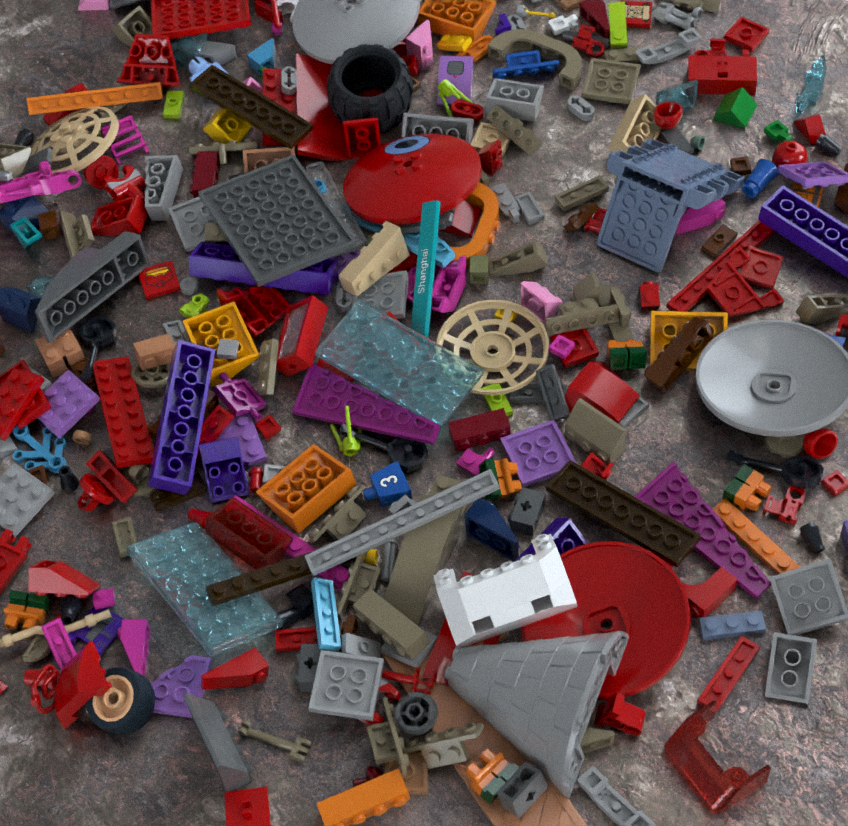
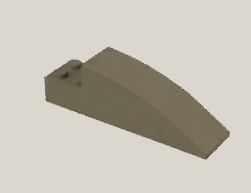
(423, 555)

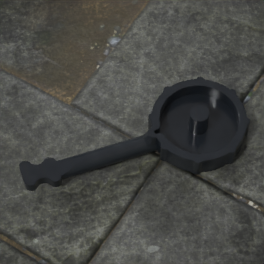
(95, 334)
(409, 453)
(796, 471)

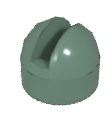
(697, 142)

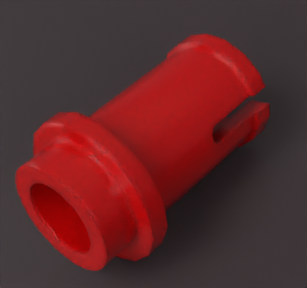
(256, 479)

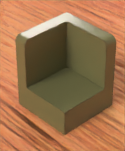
(479, 269)

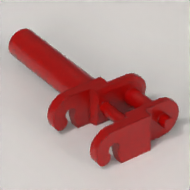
(412, 680)

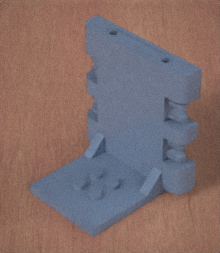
(652, 195)

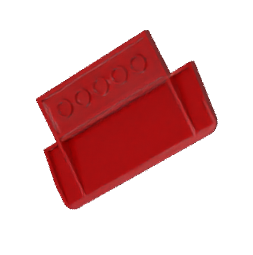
(310, 103)

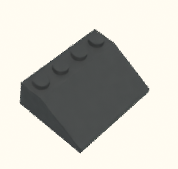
(219, 742)

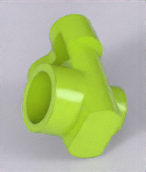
(195, 307)

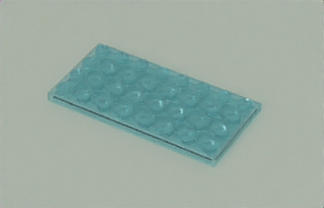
(399, 363)
(181, 567)

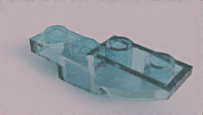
(813, 86)

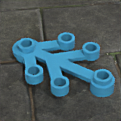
(41, 451)

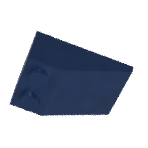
(490, 529)

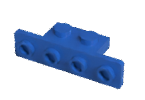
(524, 63)

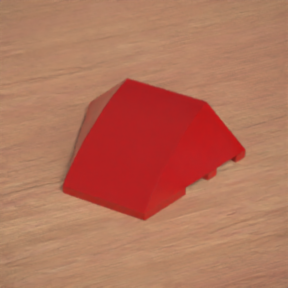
(150, 62)
(258, 306)
(602, 390)
(78, 683)

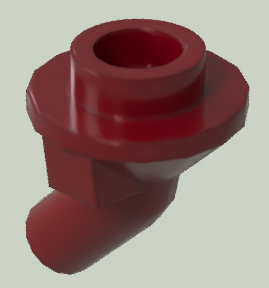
(371, 773)

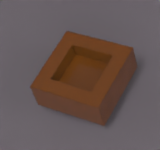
(740, 165)

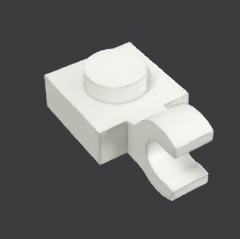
(560, 24)

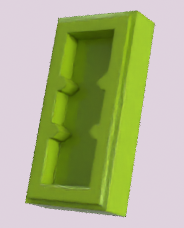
(173, 104)
(497, 401)

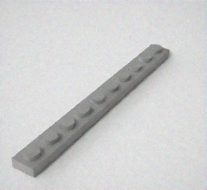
(402, 522)

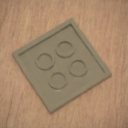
(611, 81)

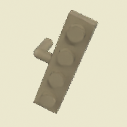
(230, 147)

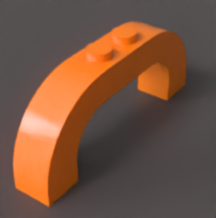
(486, 200)

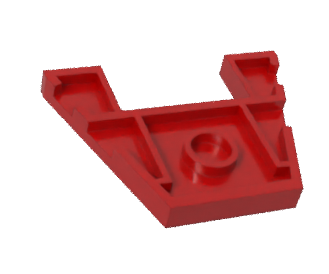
(735, 294)

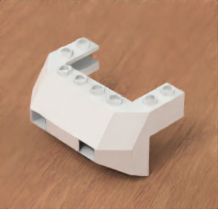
(506, 595)

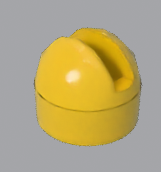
(371, 557)

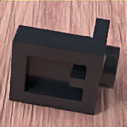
(302, 599)

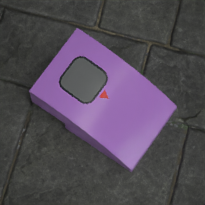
(459, 73)

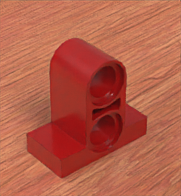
(620, 715)

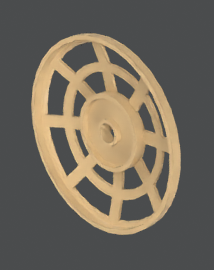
(73, 134)
(499, 341)

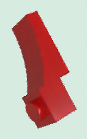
(111, 476)

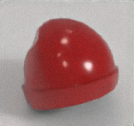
(667, 115)
(820, 443)

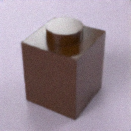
(49, 225)

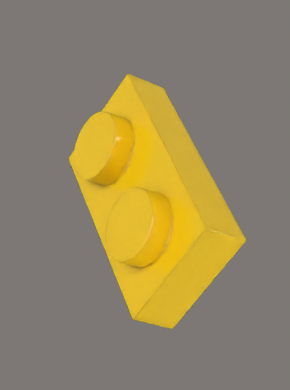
(454, 42)

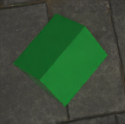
(736, 109)

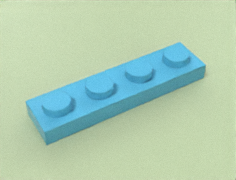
(326, 614)

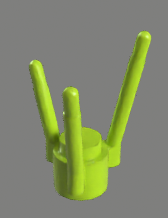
(448, 89)
(349, 445)

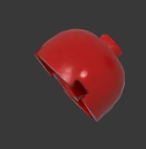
(789, 153)

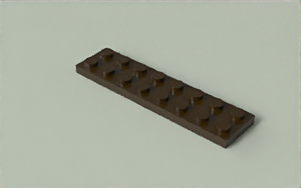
(251, 106)
(623, 513)

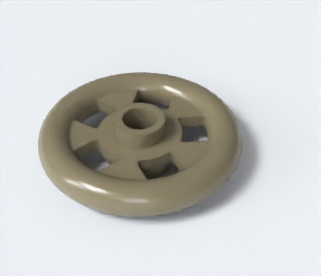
(151, 375)

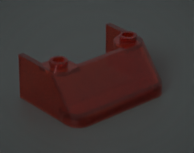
(701, 772)

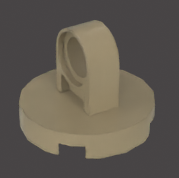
(785, 446)
(139, 477)

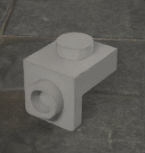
(401, 504)

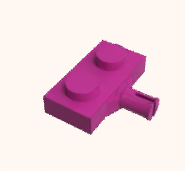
(470, 460)

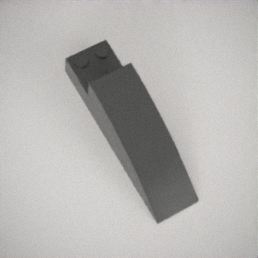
(89, 281)

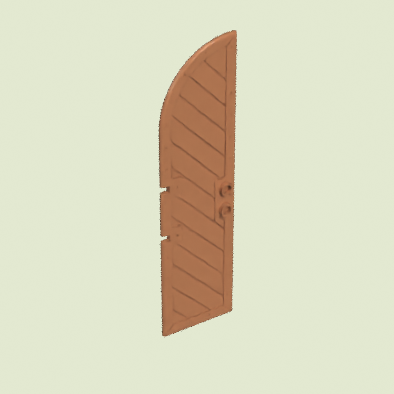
(551, 806)

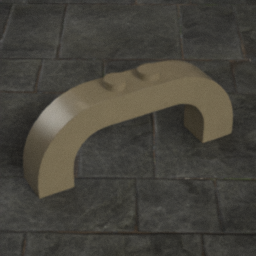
(548, 48)

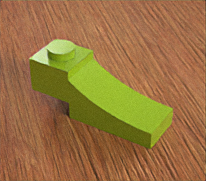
(617, 24)

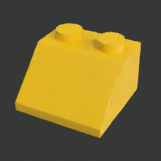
(226, 127)

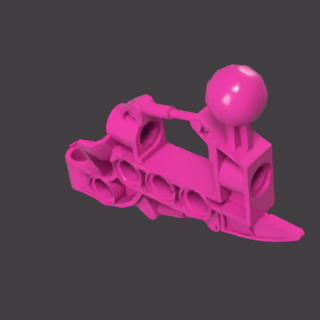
(38, 183)

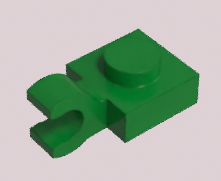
(777, 131)

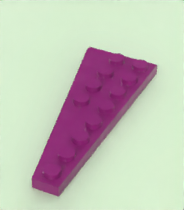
(325, 398)
(678, 499)

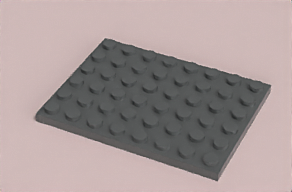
(277, 220)

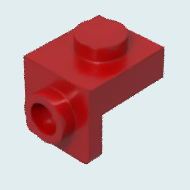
(649, 294)
(597, 466)

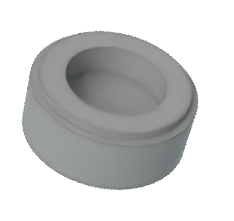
(189, 286)

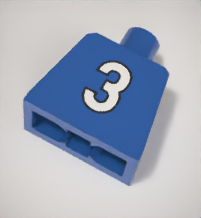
(388, 485)

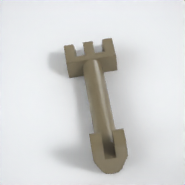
(295, 748)

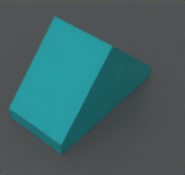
(25, 232)

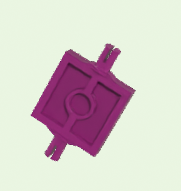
(239, 397)

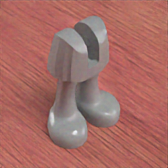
(667, 13)

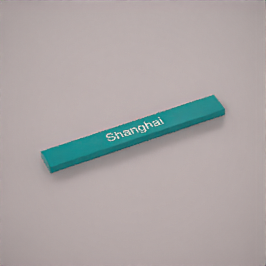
(425, 267)

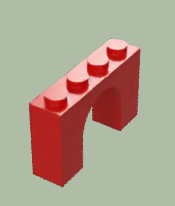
(709, 595)

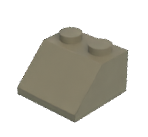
(134, 23)

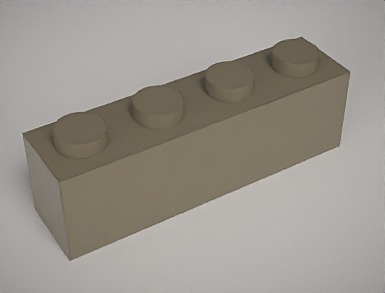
(391, 624)

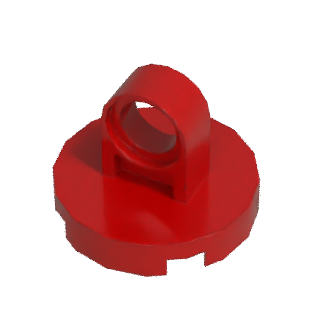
(102, 166)
(95, 492)

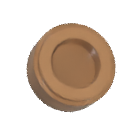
(82, 437)

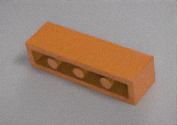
(365, 800)

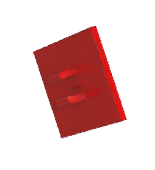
(247, 807)

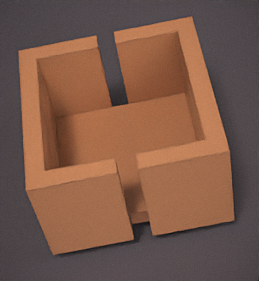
(61, 347)

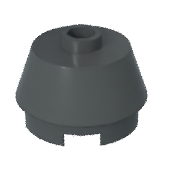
(416, 713)

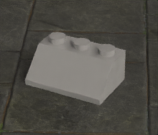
(515, 98)

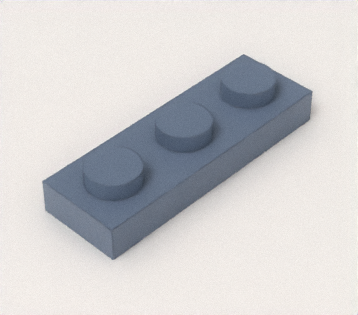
(732, 625)

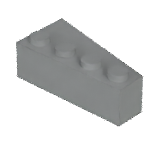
(161, 183)

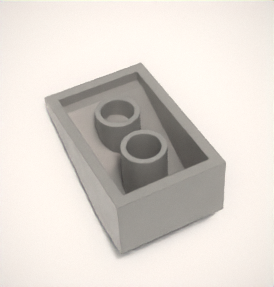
(791, 667)

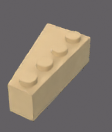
(375, 260)

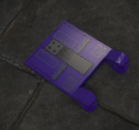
(101, 634)

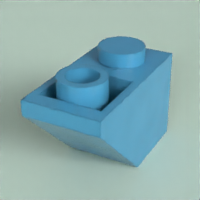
(263, 56)

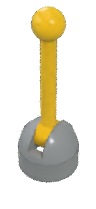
(522, 11)

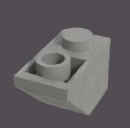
(217, 52)

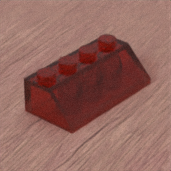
(247, 534)

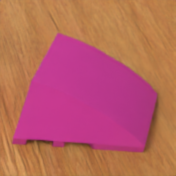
(447, 285)

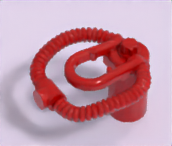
(46, 677)

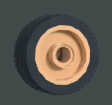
(125, 705)

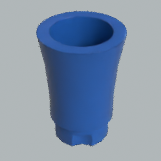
(759, 178)

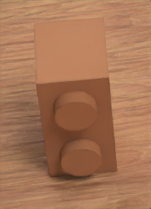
(154, 351)

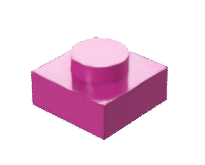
(561, 347)
(104, 598)

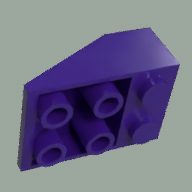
(224, 468)

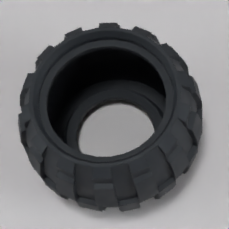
(370, 68)

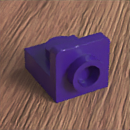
(503, 25)

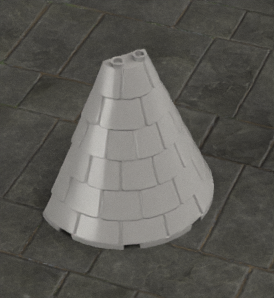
(539, 694)

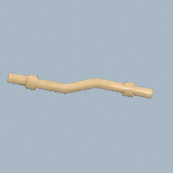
(89, 620)

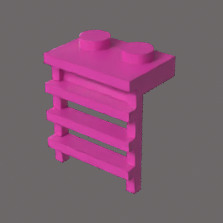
(125, 126)

